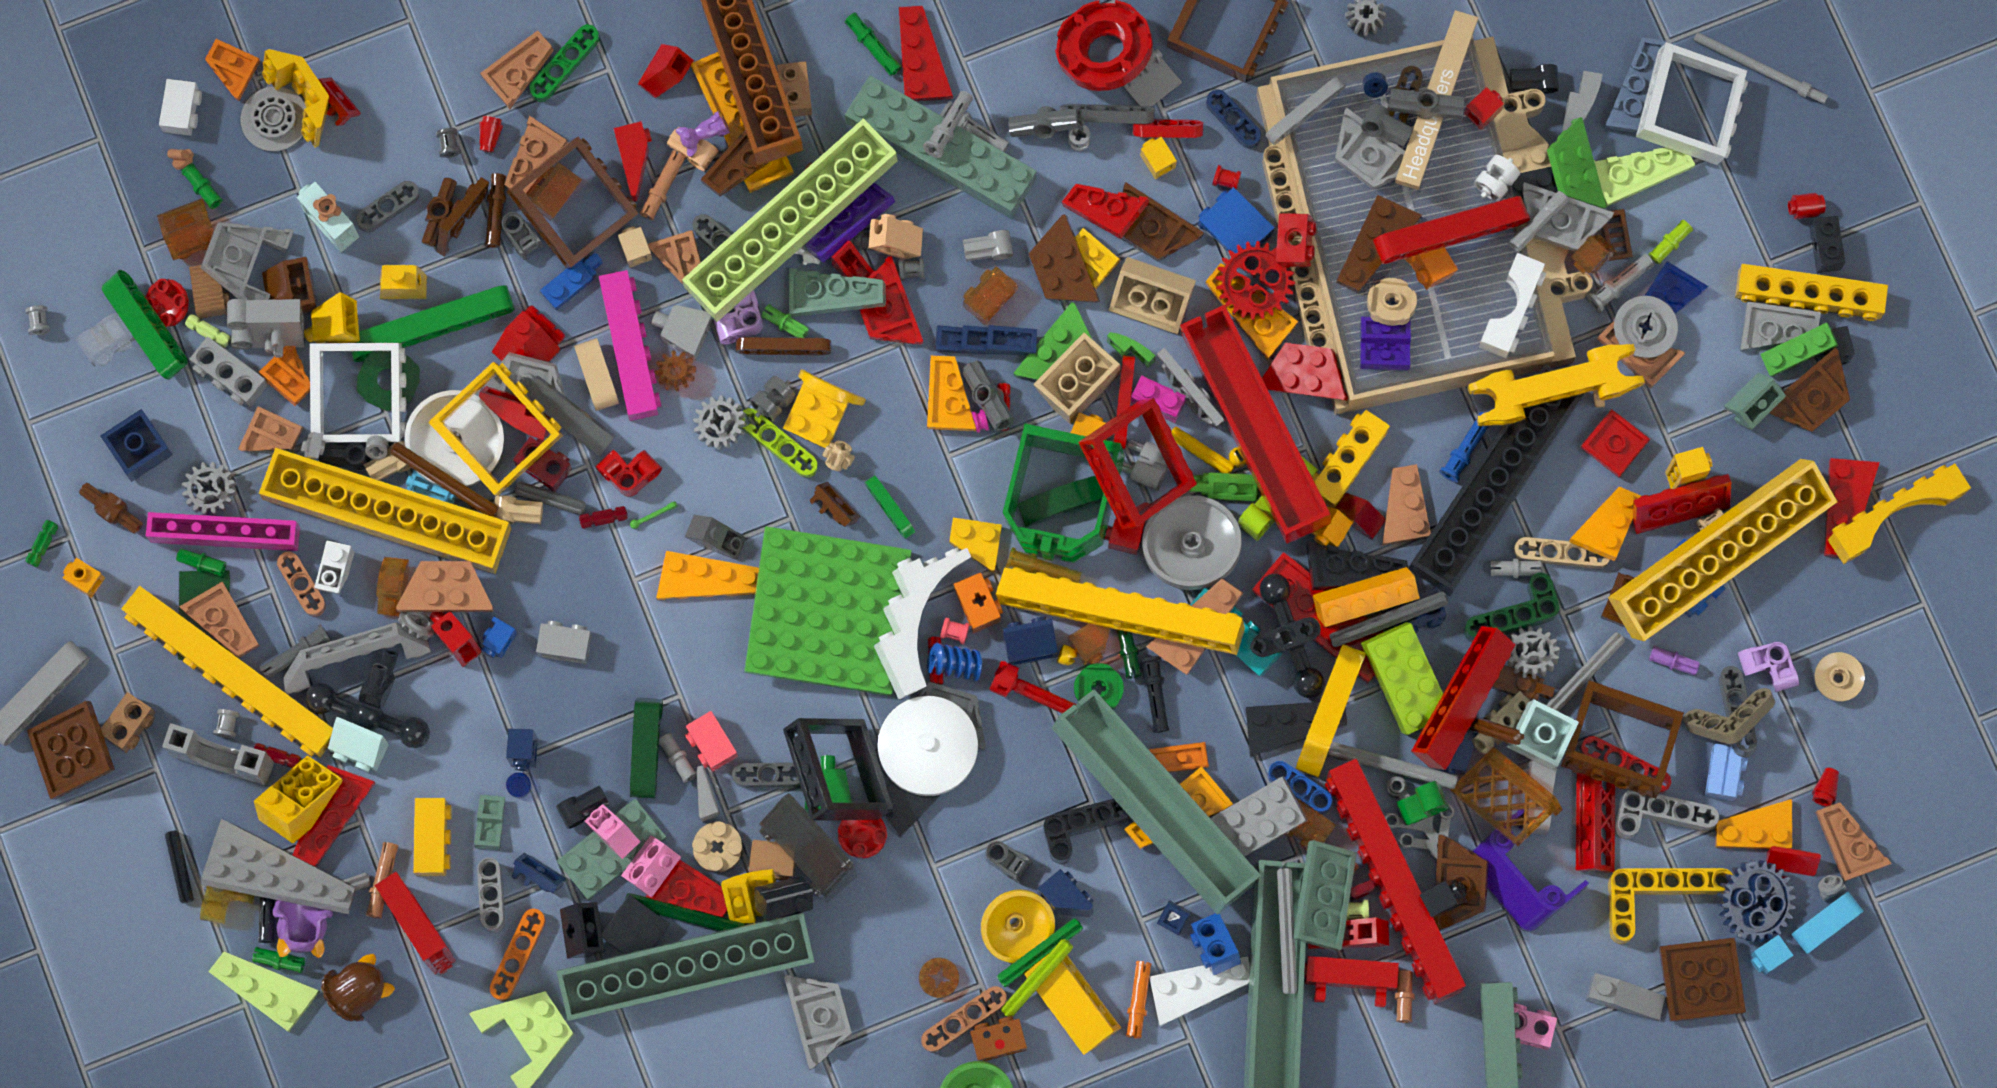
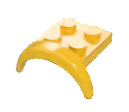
(819, 409)

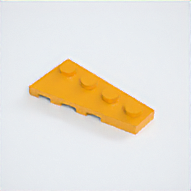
(1265, 333)
(704, 577)
(1202, 791)

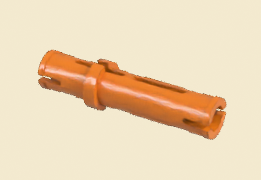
(1138, 1001)

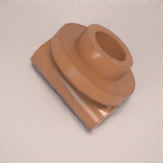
(180, 157)

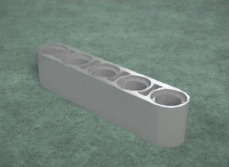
(40, 691)

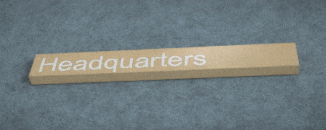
(1441, 82)

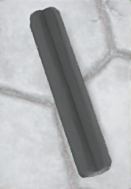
(550, 498)

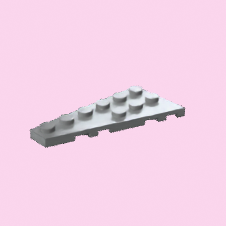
(257, 868)

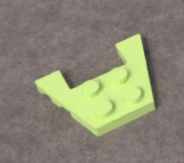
(537, 1028)

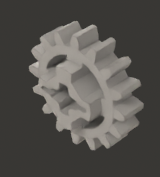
(709, 424)
(213, 480)
(1532, 652)

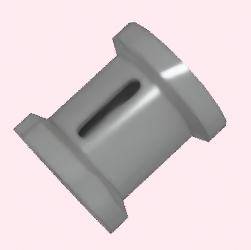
(1083, 143)
(38, 320)
(226, 723)

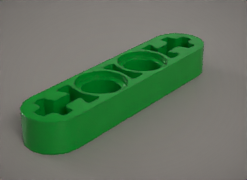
(567, 65)

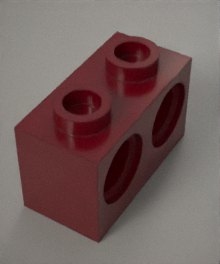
(539, 469)

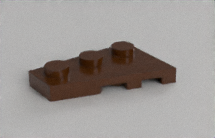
(453, 224)

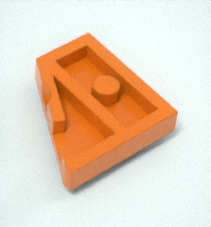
(232, 66)
(287, 375)

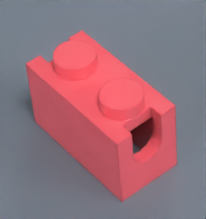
(711, 741)

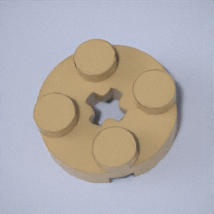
(1385, 313)
(717, 861)

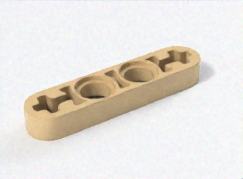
(1562, 553)

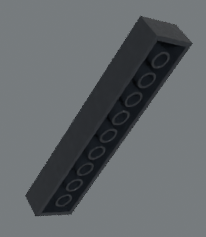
(1490, 492)

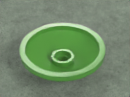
(976, 1075)

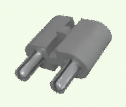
(1150, 467)

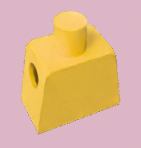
(402, 282)
(334, 321)

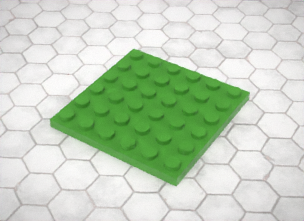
(822, 610)

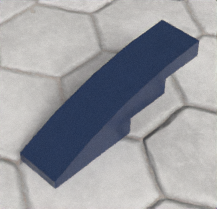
(986, 340)

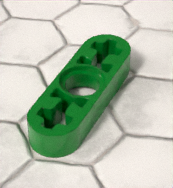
(889, 507)

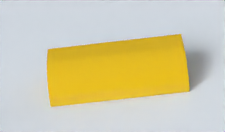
(1076, 1006)

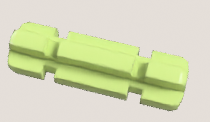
(205, 329)

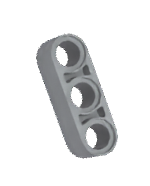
(485, 884)

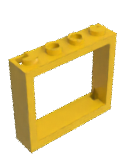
(466, 455)

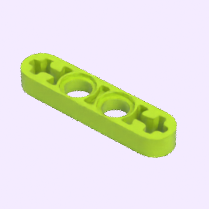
(780, 440)

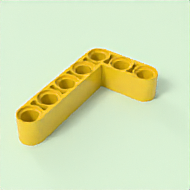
(1330, 710)
(1658, 887)

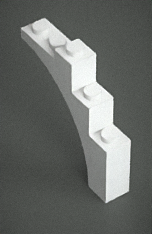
(899, 651)

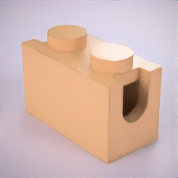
(895, 237)

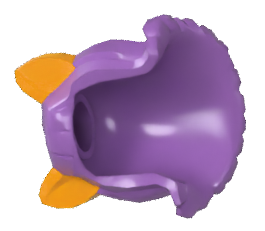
(300, 928)

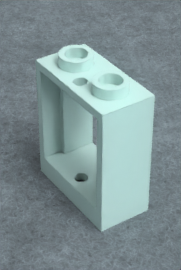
(337, 228)

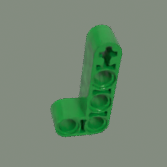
(1425, 803)

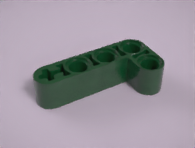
(1509, 613)
(645, 747)

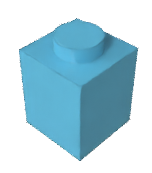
(1771, 955)

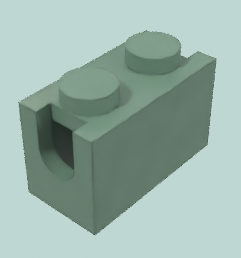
(1755, 400)

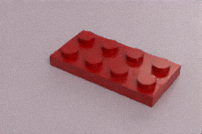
(1681, 503)

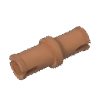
(1404, 996)

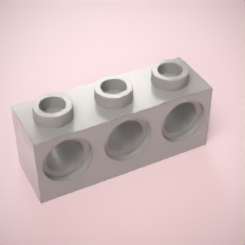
(222, 361)

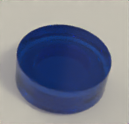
(518, 785)

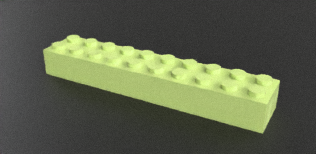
(790, 220)

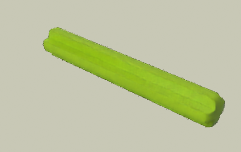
(1037, 978)

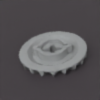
(1662, 322)

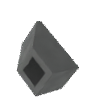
(715, 536)

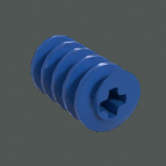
(955, 659)

